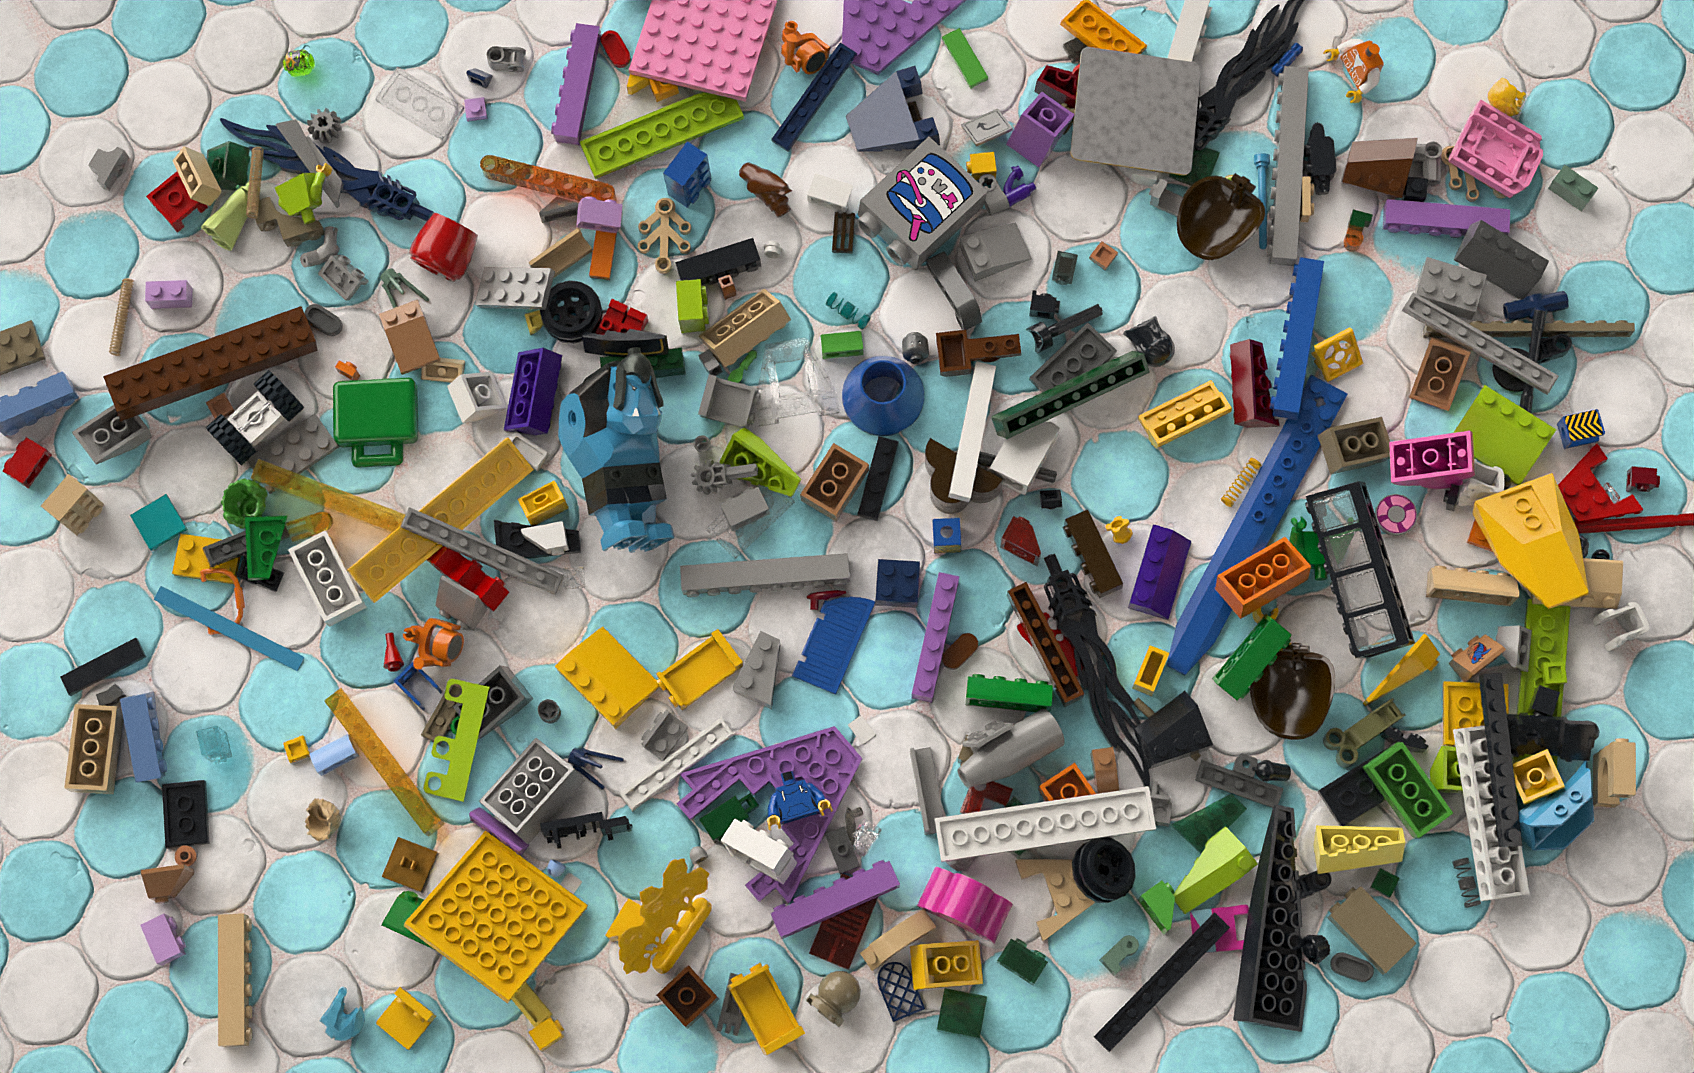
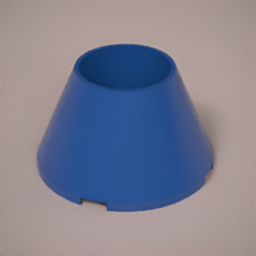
(883, 417)

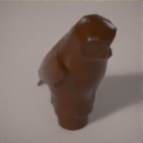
(767, 187)

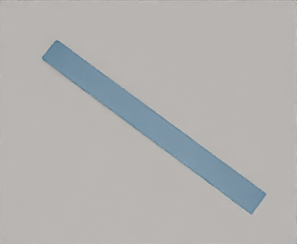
(228, 628)

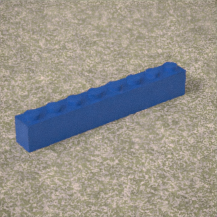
(1298, 338)

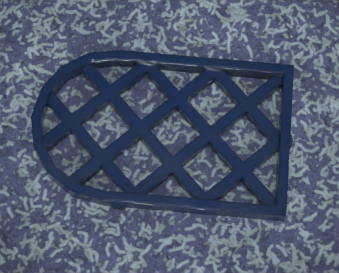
(895, 988)

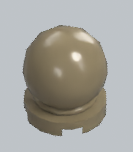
(836, 995)

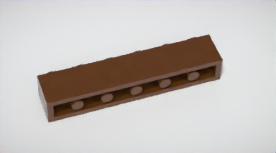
(1045, 644)

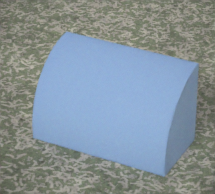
(334, 755)

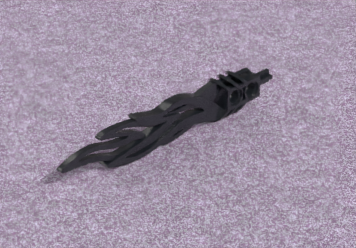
(1255, 73)
(1095, 684)

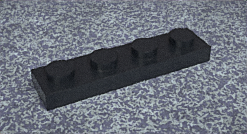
(878, 478)

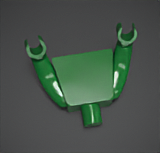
(1307, 545)

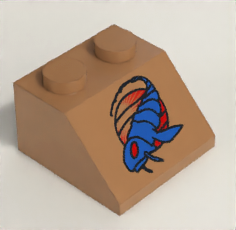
(1476, 657)

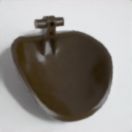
(1218, 216)
(1294, 693)

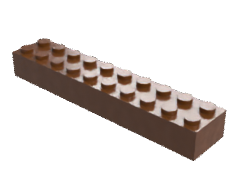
(210, 363)

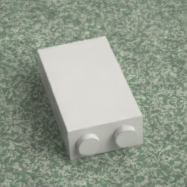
(1024, 455)

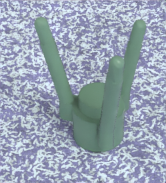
(393, 280)

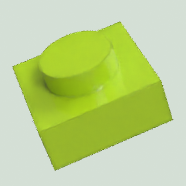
(1554, 673)

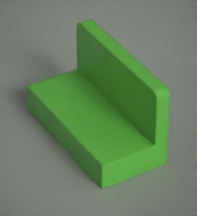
(842, 344)

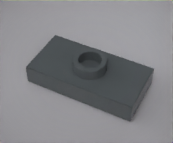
(842, 850)

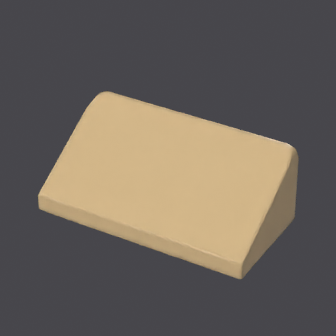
(444, 370)

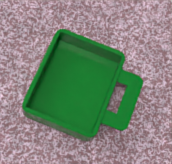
(375, 415)

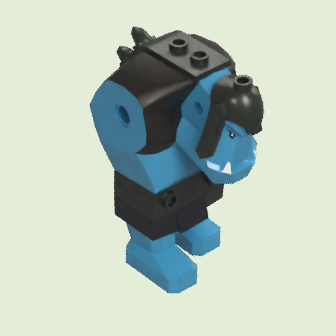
(613, 444)

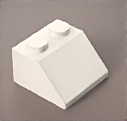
(476, 396)

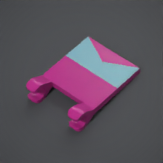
(1229, 940)

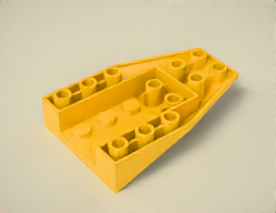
(1535, 539)

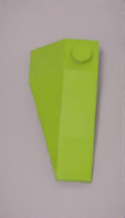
(1446, 773)
(1217, 867)

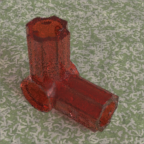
(994, 791)

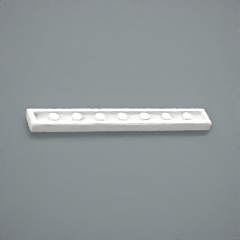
(972, 432)

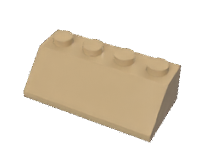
(745, 327)
(1603, 583)
(1472, 586)

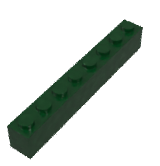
(1070, 394)

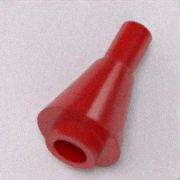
(392, 659)

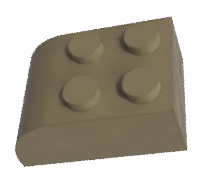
(1355, 445)

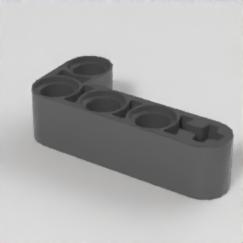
(955, 290)

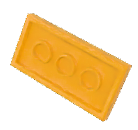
(1100, 30)

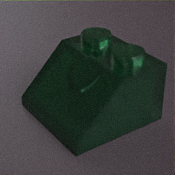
(229, 164)
(961, 1013)

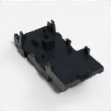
(1559, 735)
(563, 827)

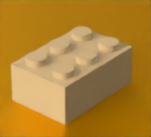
(73, 505)

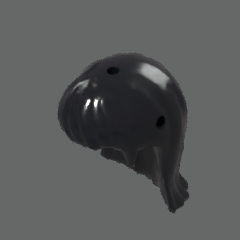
(1152, 342)

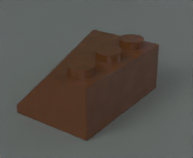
(1380, 165)

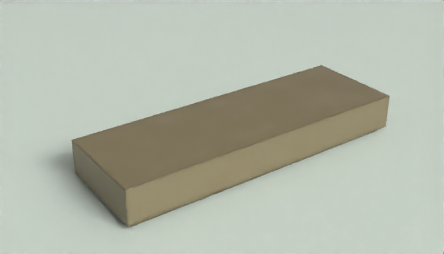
(442, 716)

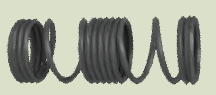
(1466, 882)

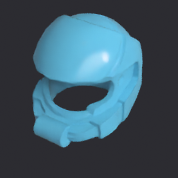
(342, 1025)

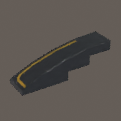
(618, 343)

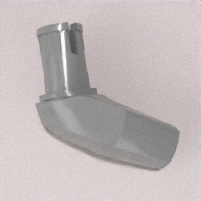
(324, 252)

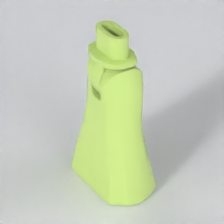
(229, 219)

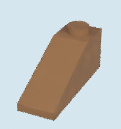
(1104, 770)

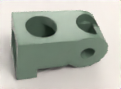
(1125, 947)

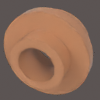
(191, 856)

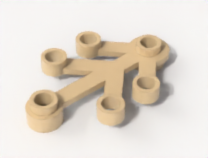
(1470, 182)
(664, 232)

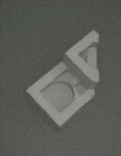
(1161, 805)

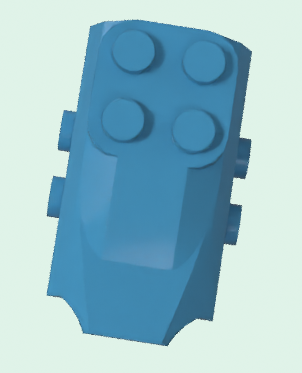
(1560, 816)

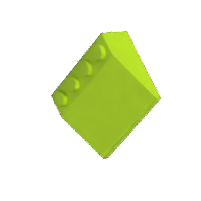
(1505, 434)

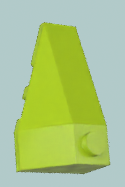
(773, 472)

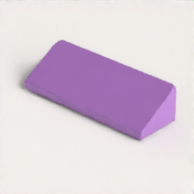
(498, 830)

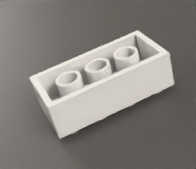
(327, 578)

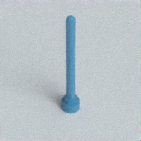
(1262, 161)

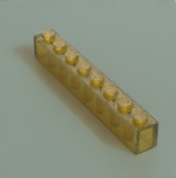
(326, 496)
(384, 762)

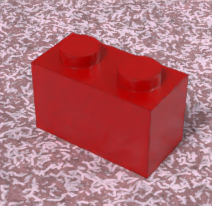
(26, 462)

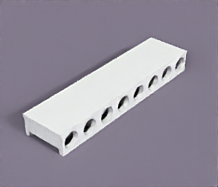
(1498, 869)

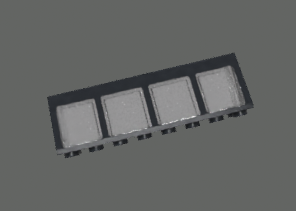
(1359, 570)

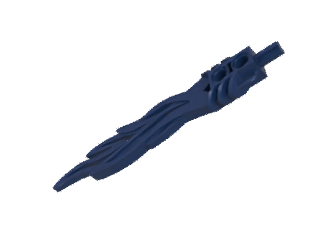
(358, 189)

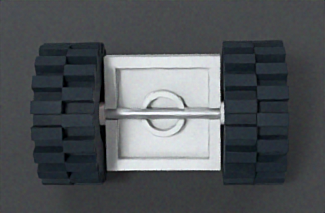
(255, 418)

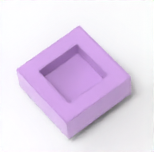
(475, 109)

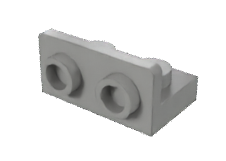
(342, 276)
(663, 735)

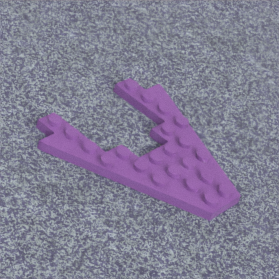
(888, 28)
(817, 758)

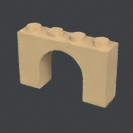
(1614, 773)

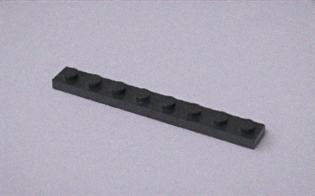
(1500, 760)
(1161, 982)

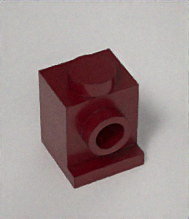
(1642, 479)

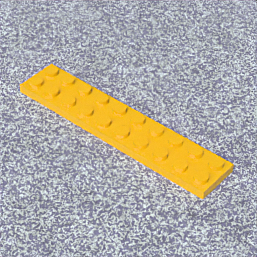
(455, 505)

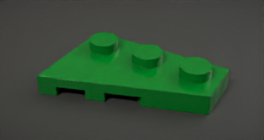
(262, 544)

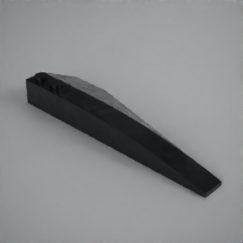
(1271, 966)

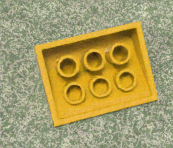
(607, 676)

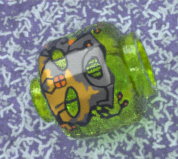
(298, 62)

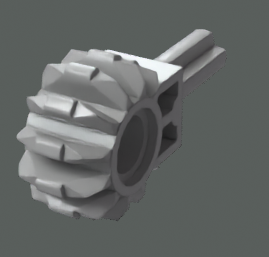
(721, 475)

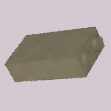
(1371, 929)

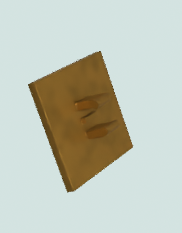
(409, 864)

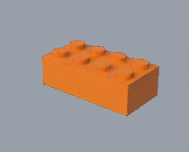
(1262, 577)

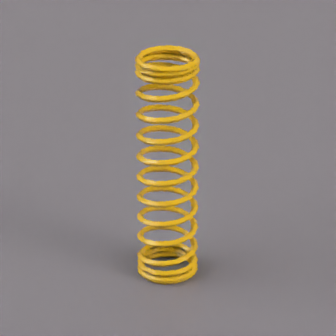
(1255, 464)

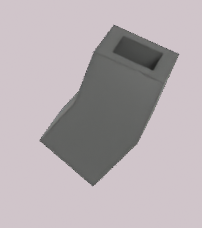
(710, 363)
(111, 696)

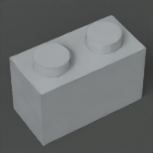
(745, 508)

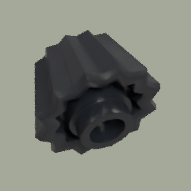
(1316, 948)

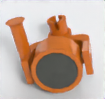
(810, 55)
(445, 646)

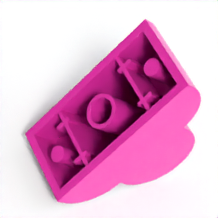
(1433, 460)
(965, 903)

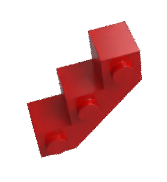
(470, 576)

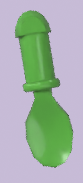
(737, 374)

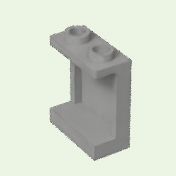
(729, 402)

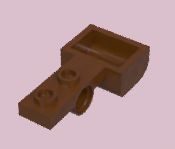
(957, 350)

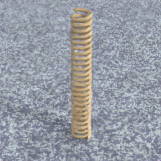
(258, 167)
(122, 317)

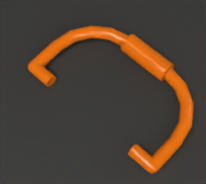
(238, 592)

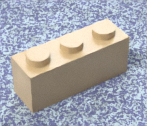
(197, 176)

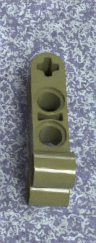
(1362, 732)

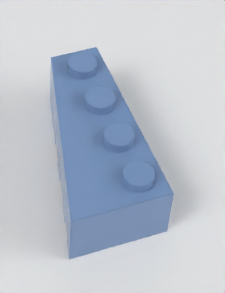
(35, 402)
(143, 736)

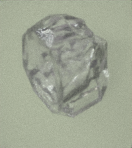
(865, 837)

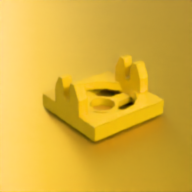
(1352, 348)

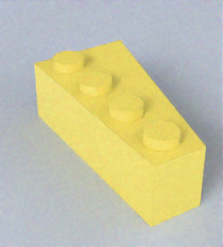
(1356, 847)

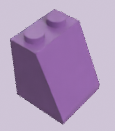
(1039, 129)

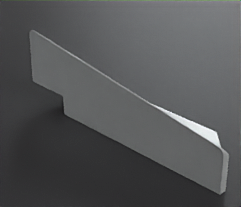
(311, 157)

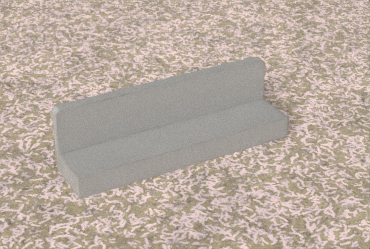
(926, 788)

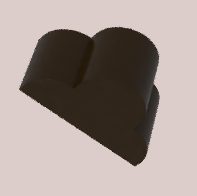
(940, 466)

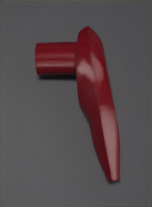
(824, 595)

